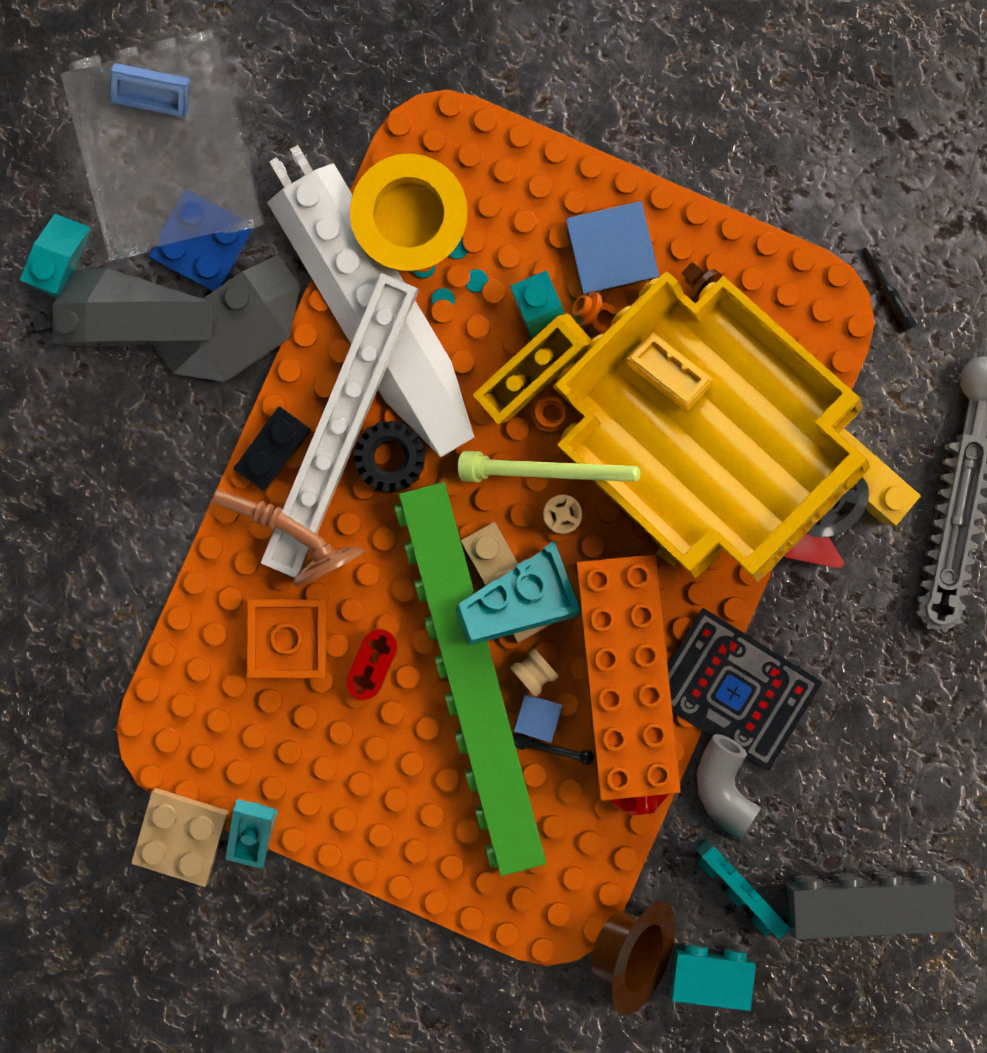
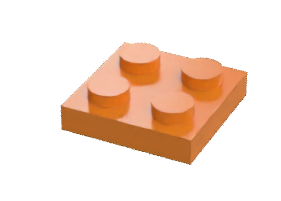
(286, 638)

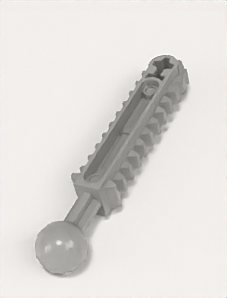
(959, 506)

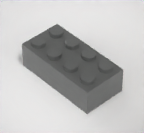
(870, 906)

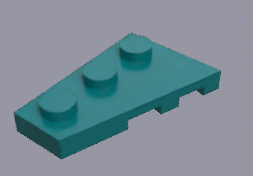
(521, 600)
(741, 891)

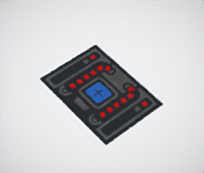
(738, 688)

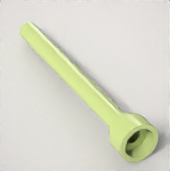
(475, 466)

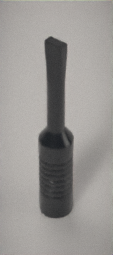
(892, 297)

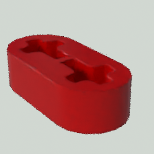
(362, 660)

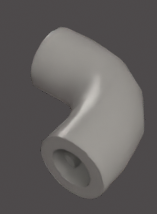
(718, 787)

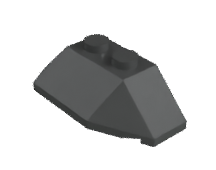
(248, 321)

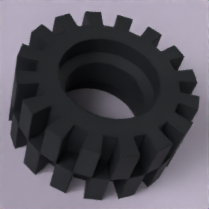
(389, 432)

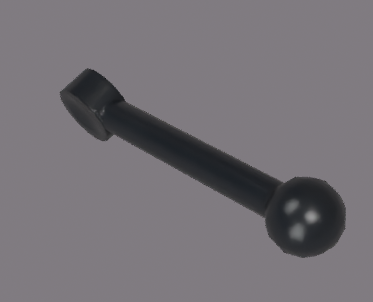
(522, 741)

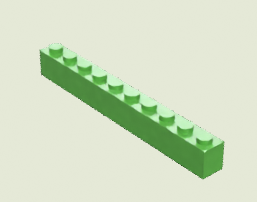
(473, 682)

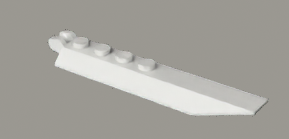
(420, 374)

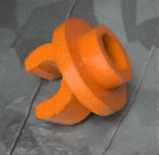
(587, 309)

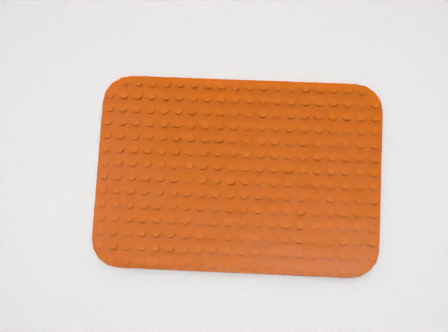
(380, 781)

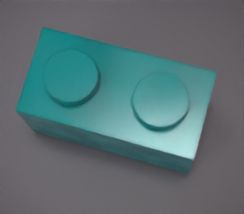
(712, 978)

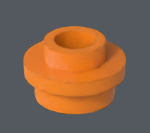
(556, 401)

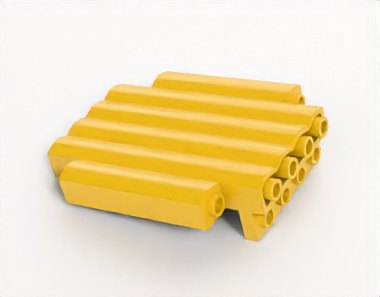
(750, 455)

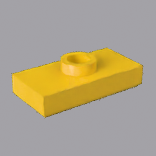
(669, 371)

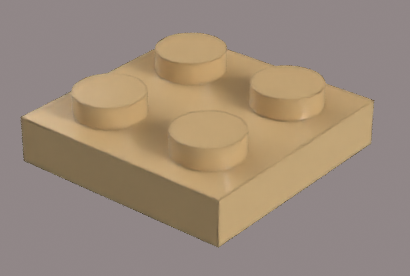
(180, 837)

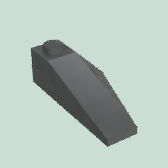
(122, 310)

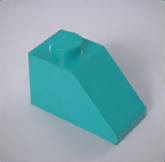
(55, 255)
(536, 302)

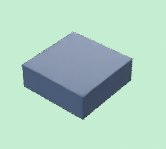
(538, 718)

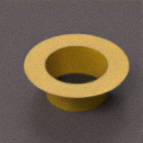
(408, 212)

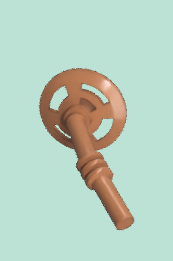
(322, 555)

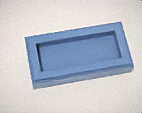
(149, 90)

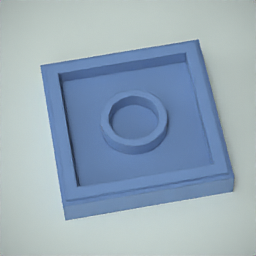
(612, 248)

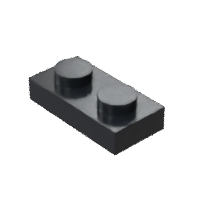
(272, 449)

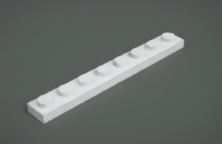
(342, 420)

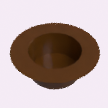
(634, 954)

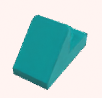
(250, 833)

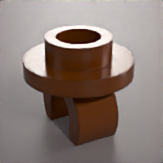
(698, 279)

